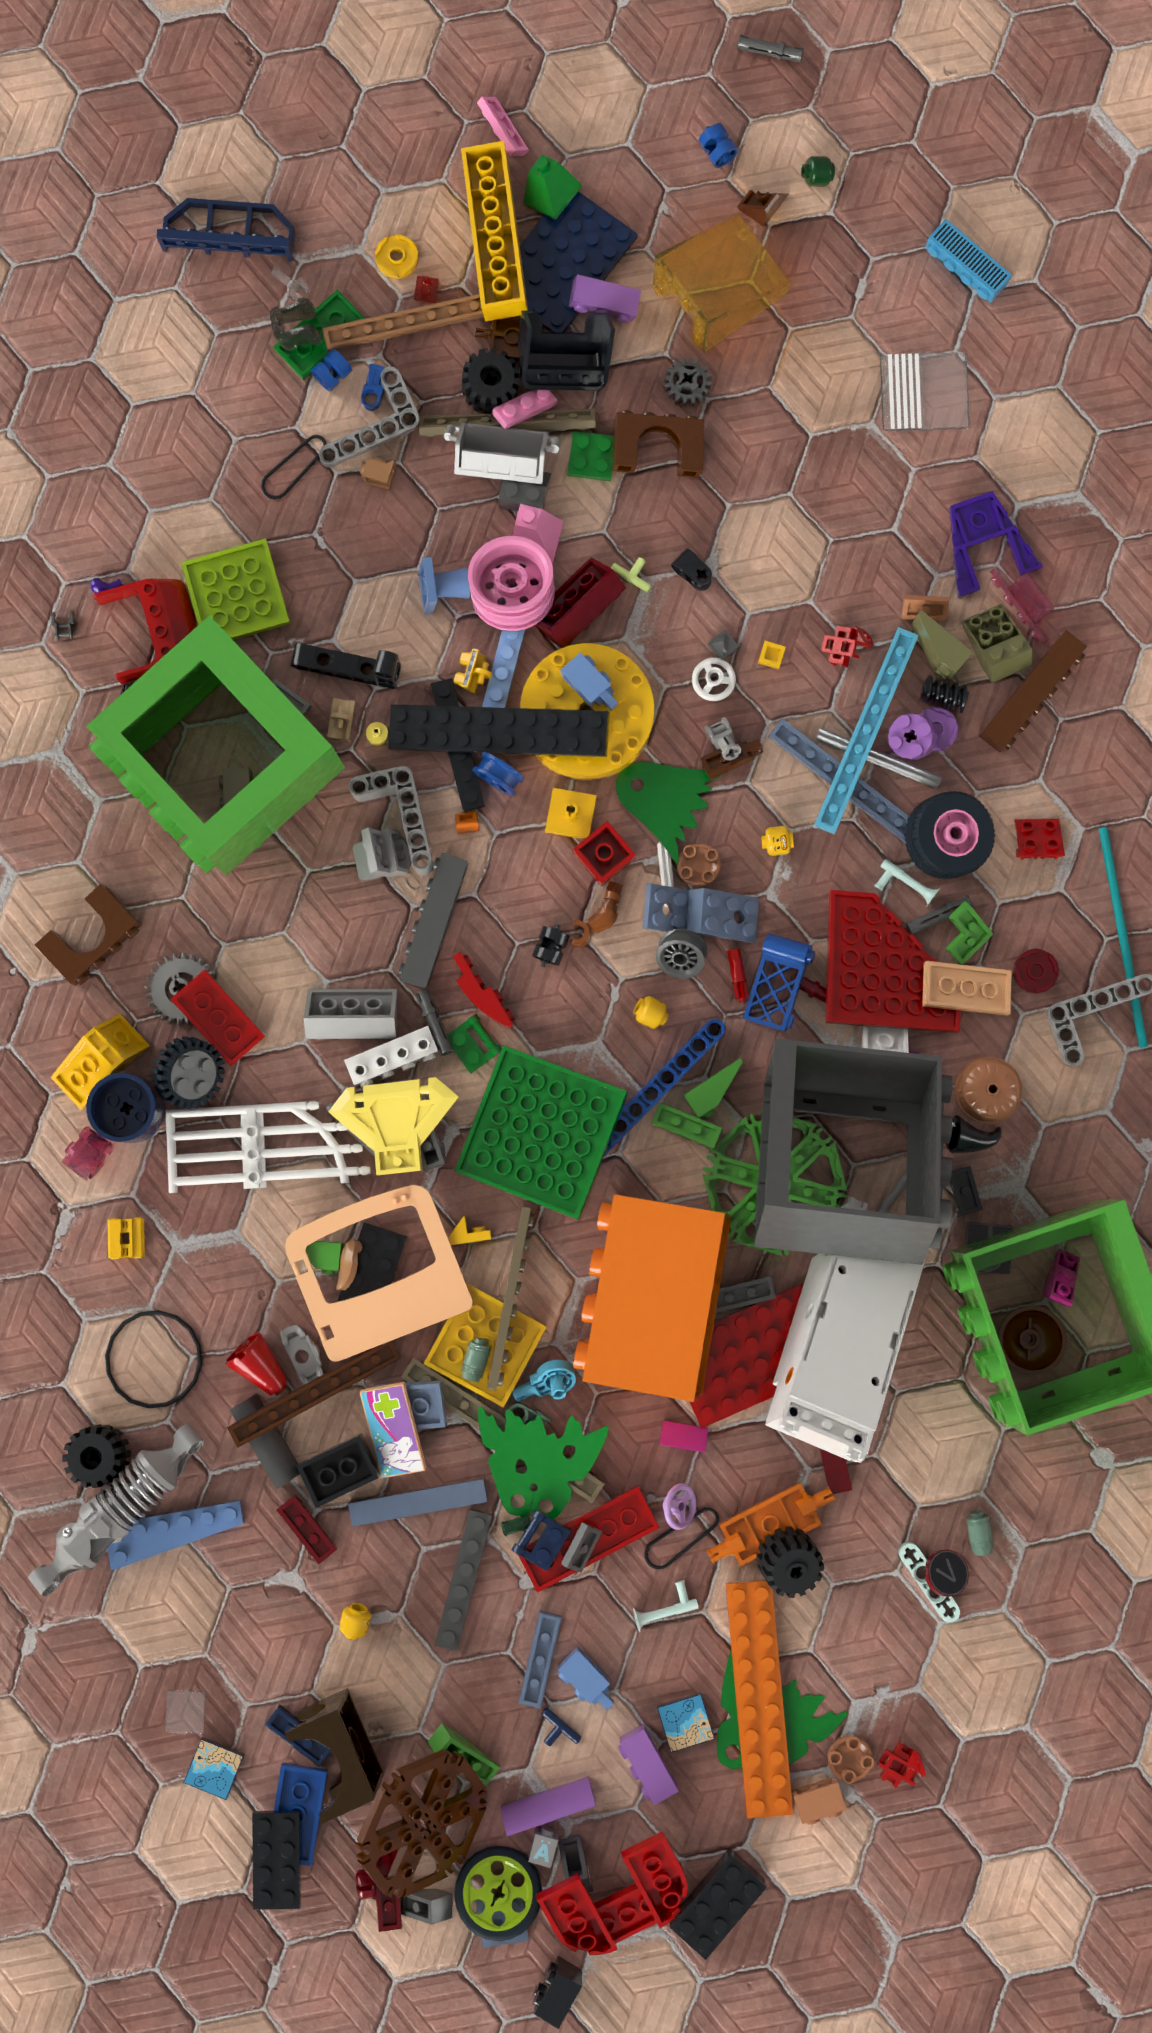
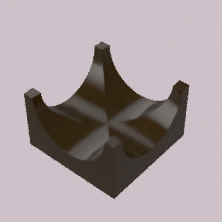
(339, 1728)

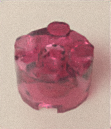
(87, 1154)

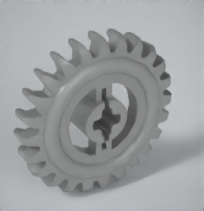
(159, 983)

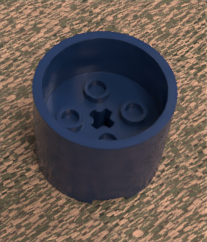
(108, 1104)

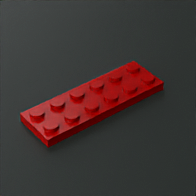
(621, 1523)

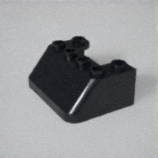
(565, 358)

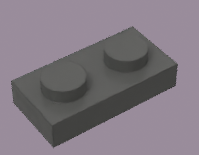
(581, 1547)

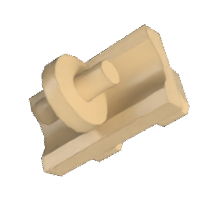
(341, 719)

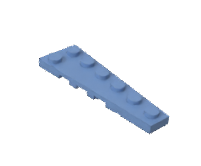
(173, 1529)

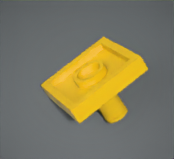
(570, 813)

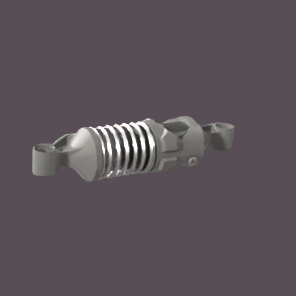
(111, 1512)

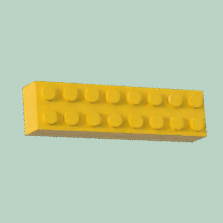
(494, 231)

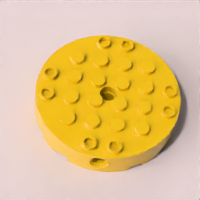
(628, 722)

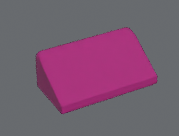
(683, 1436)

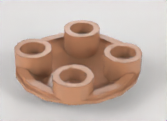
(699, 865)
(850, 1758)

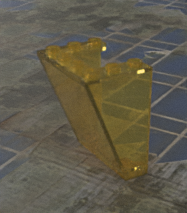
(720, 279)

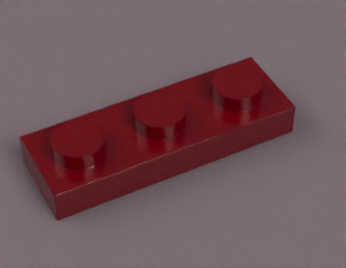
(307, 1529)

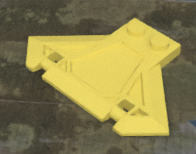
(395, 1120)

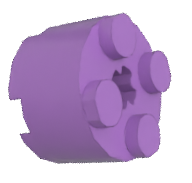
(900, 732)

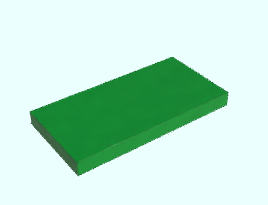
(331, 312)

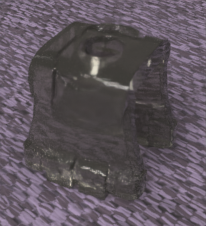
(295, 312)

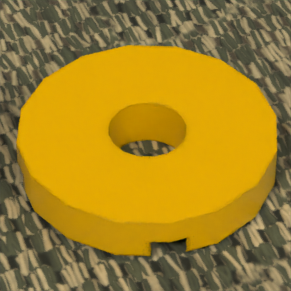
(402, 267)

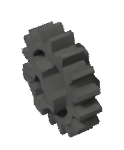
(685, 391)

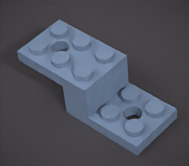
(701, 911)

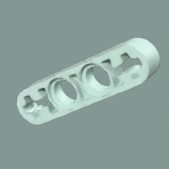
(923, 1584)

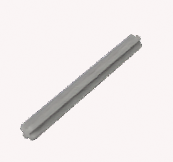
(883, 760)

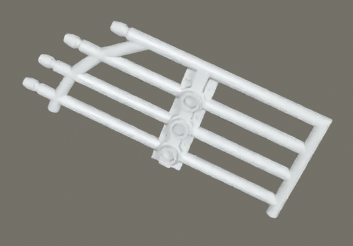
(253, 1146)

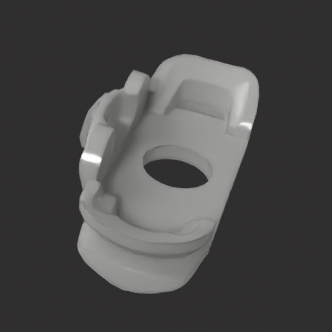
(295, 1340)

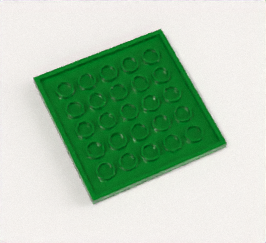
(541, 1132)

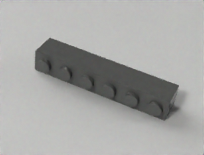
(433, 921)

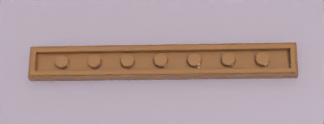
(403, 322)

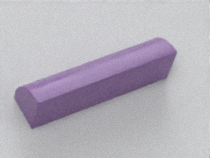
(548, 1806)

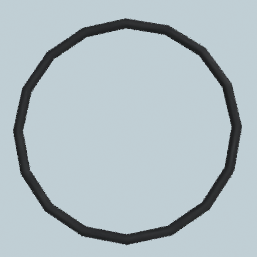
(107, 1358)

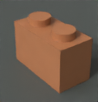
(819, 1800)

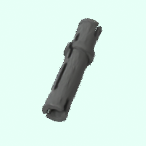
(771, 49)
(915, 926)
(431, 1014)

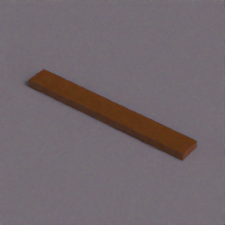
(312, 1393)

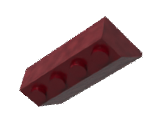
(580, 602)

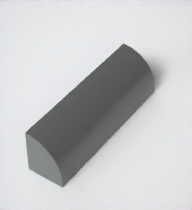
(269, 1447)

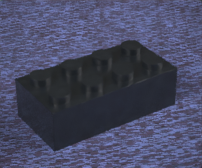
(718, 1903)

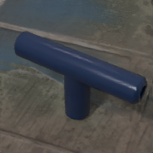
(560, 1727)

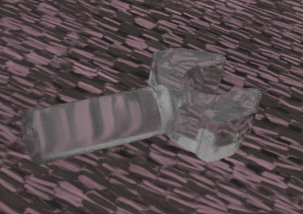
(292, 285)

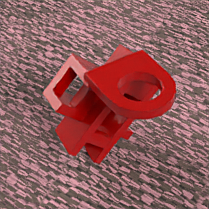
(852, 638)
(900, 1761)

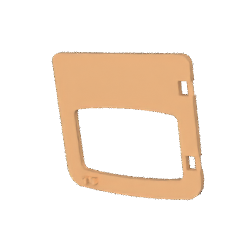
(393, 1309)

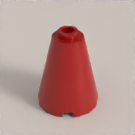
(258, 1365)

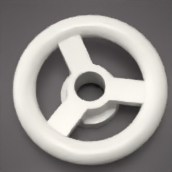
(710, 671)

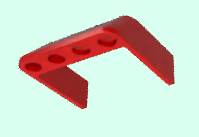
(166, 613)

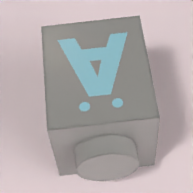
(543, 1846)

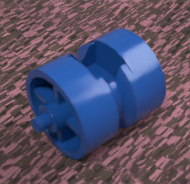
(715, 143)

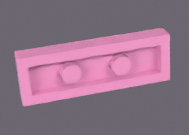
(502, 126)
(524, 407)

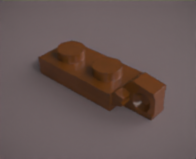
(715, 764)

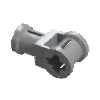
(722, 737)

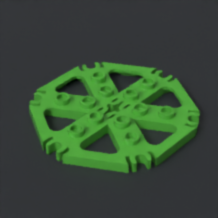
(747, 1175)

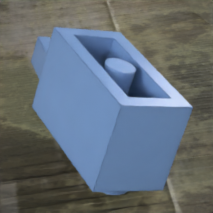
(589, 682)
(586, 1677)

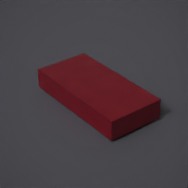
(835, 1472)

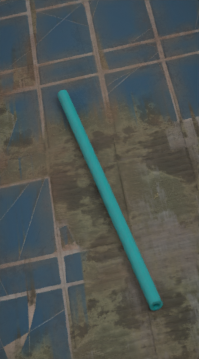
(1122, 932)

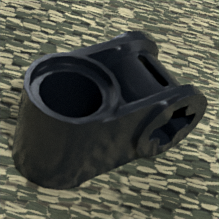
(690, 567)

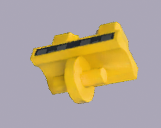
(475, 673)

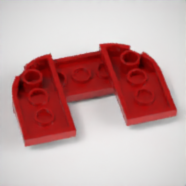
(600, 1925)

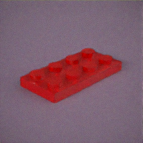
(217, 1017)

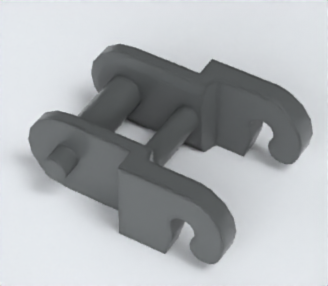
(71, 623)

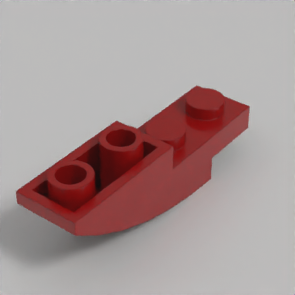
(485, 1000)

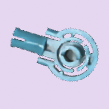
(548, 1381)

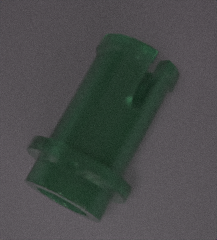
(515, 1525)

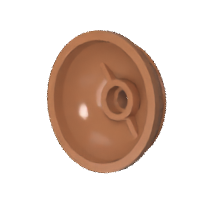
(973, 1090)

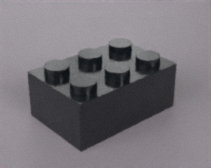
(338, 1470)

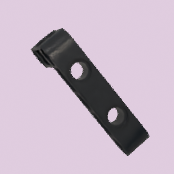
(349, 666)

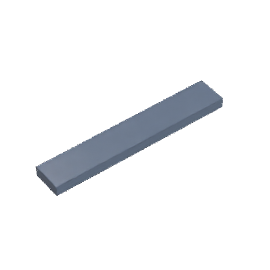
(417, 1502)

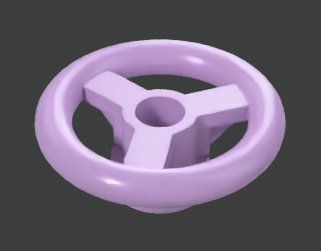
(677, 1505)

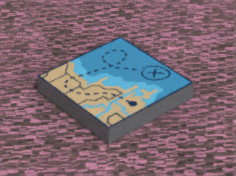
(685, 1722)
(214, 1768)

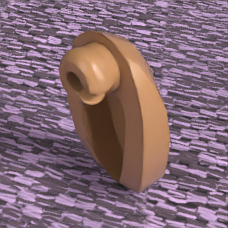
(348, 1264)

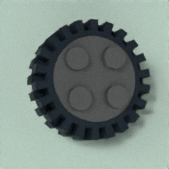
(188, 1072)

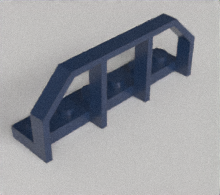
(230, 242)

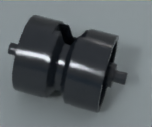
(549, 949)

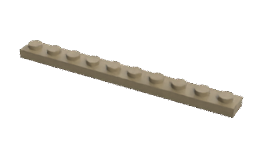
(467, 1407)

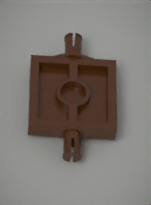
(503, 335)

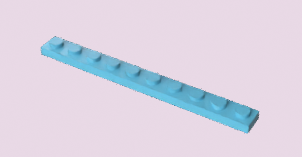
(866, 730)

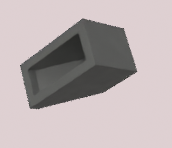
(575, 1860)

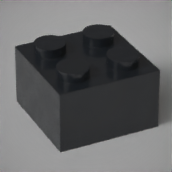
(557, 1992)

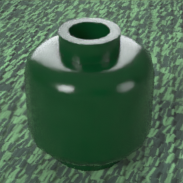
(818, 171)

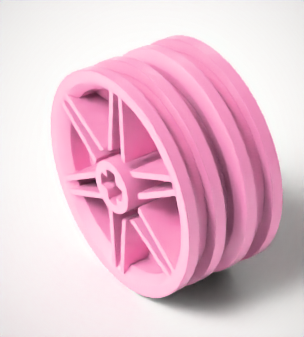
(511, 583)

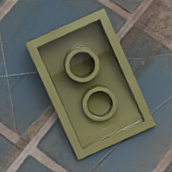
(943, 651)

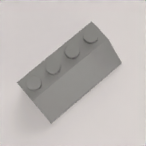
(351, 1014)

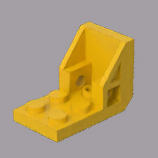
(99, 1053)

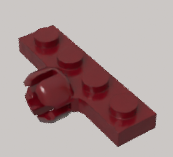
(387, 1907)

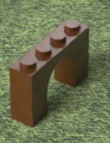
(685, 432)
(118, 927)

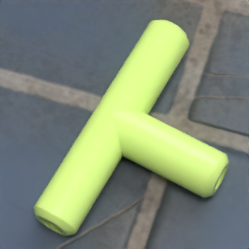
(632, 575)

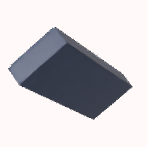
(283, 1720)

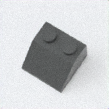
(516, 493)

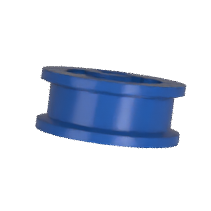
(498, 774)

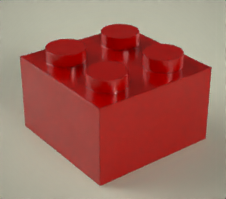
(604, 853)

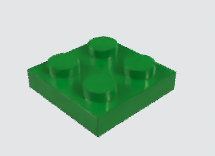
(591, 456)

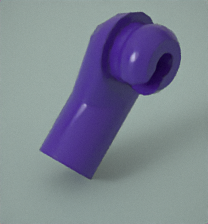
(98, 586)

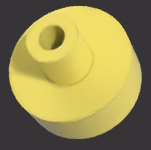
(377, 738)

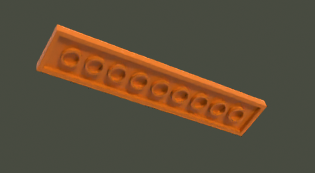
(759, 1699)

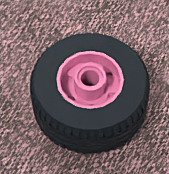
(949, 835)

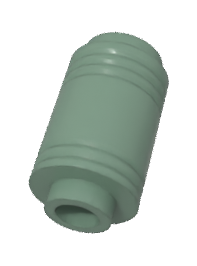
(475, 1359)
(980, 1533)

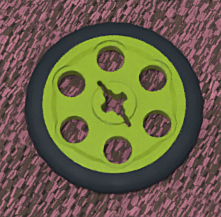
(466, 1894)

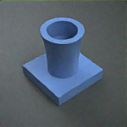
(441, 584)

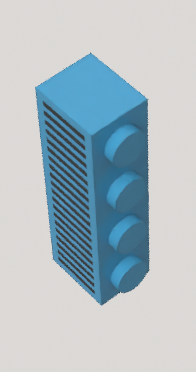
(968, 261)

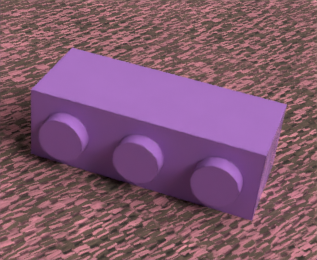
(604, 297)
(647, 1765)

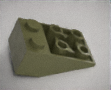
(998, 643)

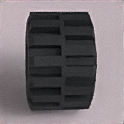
(494, 369)
(83, 1454)
(790, 1562)

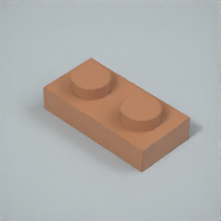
(933, 606)

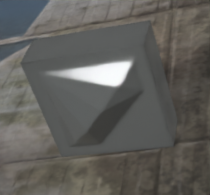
(723, 645)

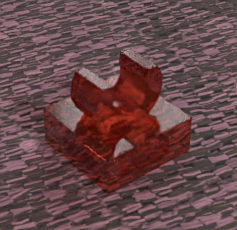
(426, 289)

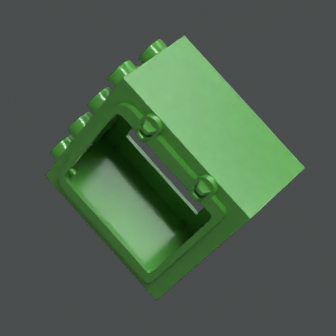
(164, 699)

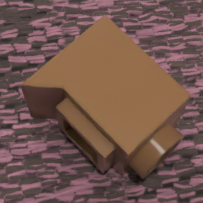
(378, 472)

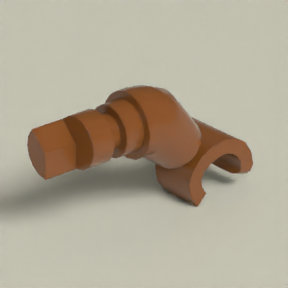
(603, 918)

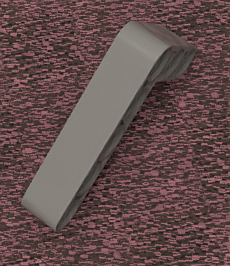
(376, 428)
(406, 809)
(1091, 1006)

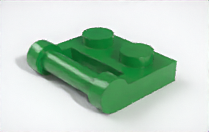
(466, 1047)

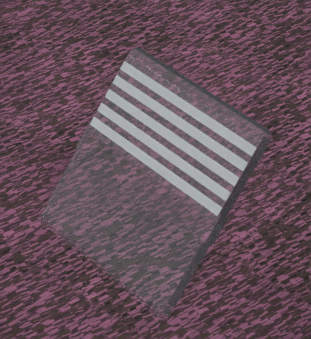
(924, 391)

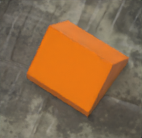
(467, 822)

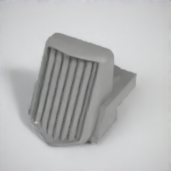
(381, 854)

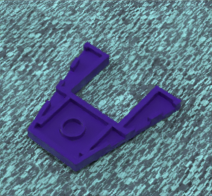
(978, 522)

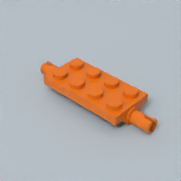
(785, 1509)

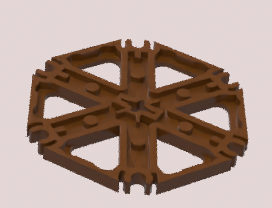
(407, 1833)

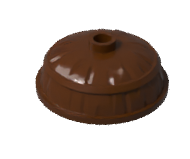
(1047, 1340)

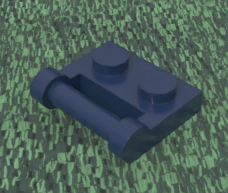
(547, 1544)

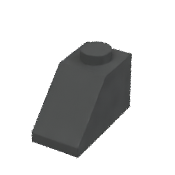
(428, 1906)

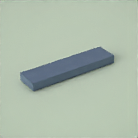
(540, 1659)

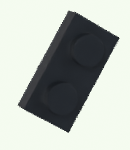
(965, 1191)

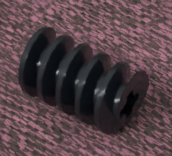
(944, 693)

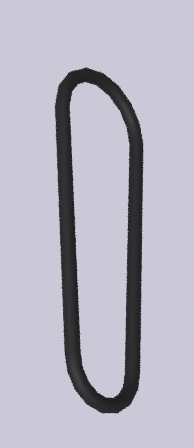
(286, 459)
(688, 1547)

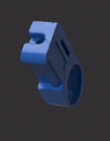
(373, 386)

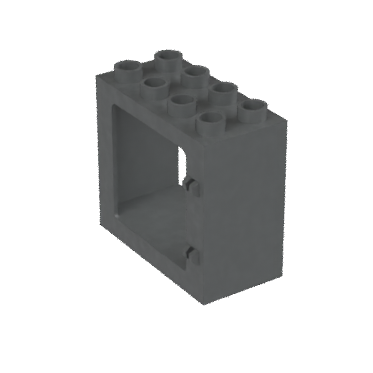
(860, 1086)

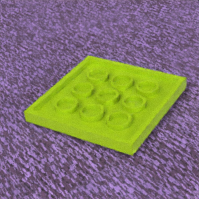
(237, 589)

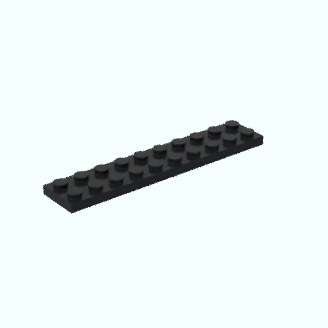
(499, 730)

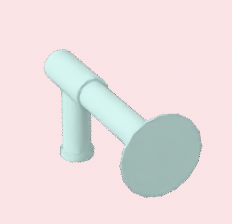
(893, 870)
(685, 1606)

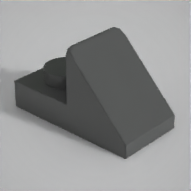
(432, 1152)

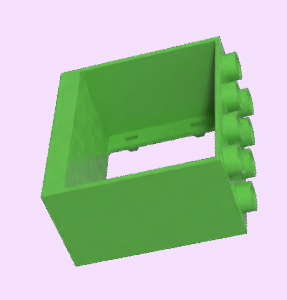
(1131, 1287)

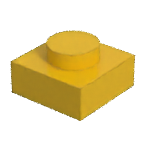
(771, 655)

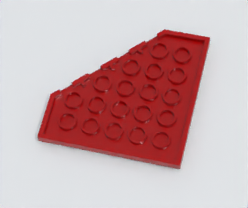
(877, 969)

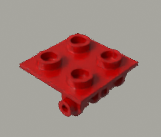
(1039, 838)

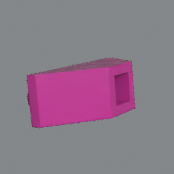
(1062, 1278)

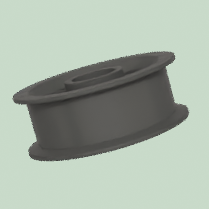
(681, 953)

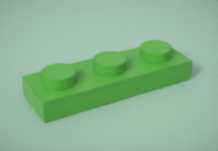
(687, 1126)

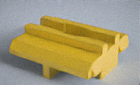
(137, 1238)

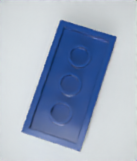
(303, 1790)

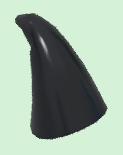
(967, 1138)

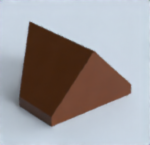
(761, 205)

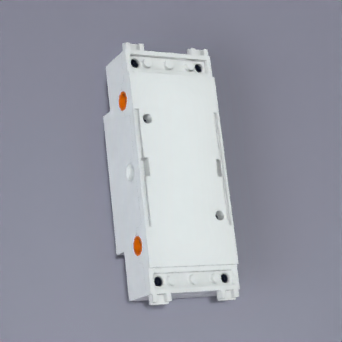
(842, 1350)

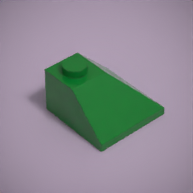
(549, 187)

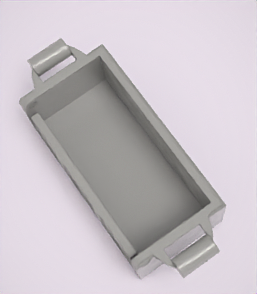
(500, 452)

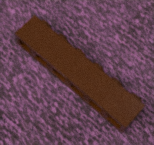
(1033, 690)

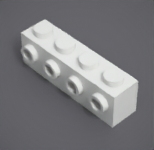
(392, 1056)

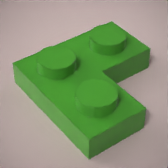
(972, 936)

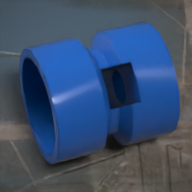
(337, 364)

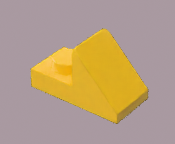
(460, 1233)

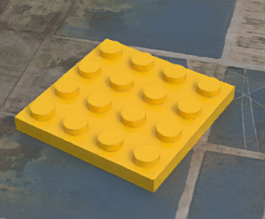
(483, 1322)

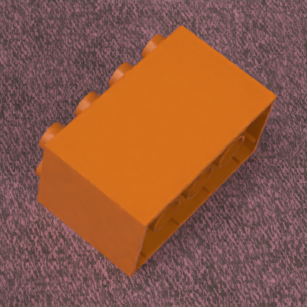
(653, 1297)

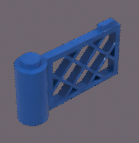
(787, 953)

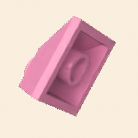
(539, 527)

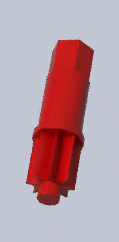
(738, 975)

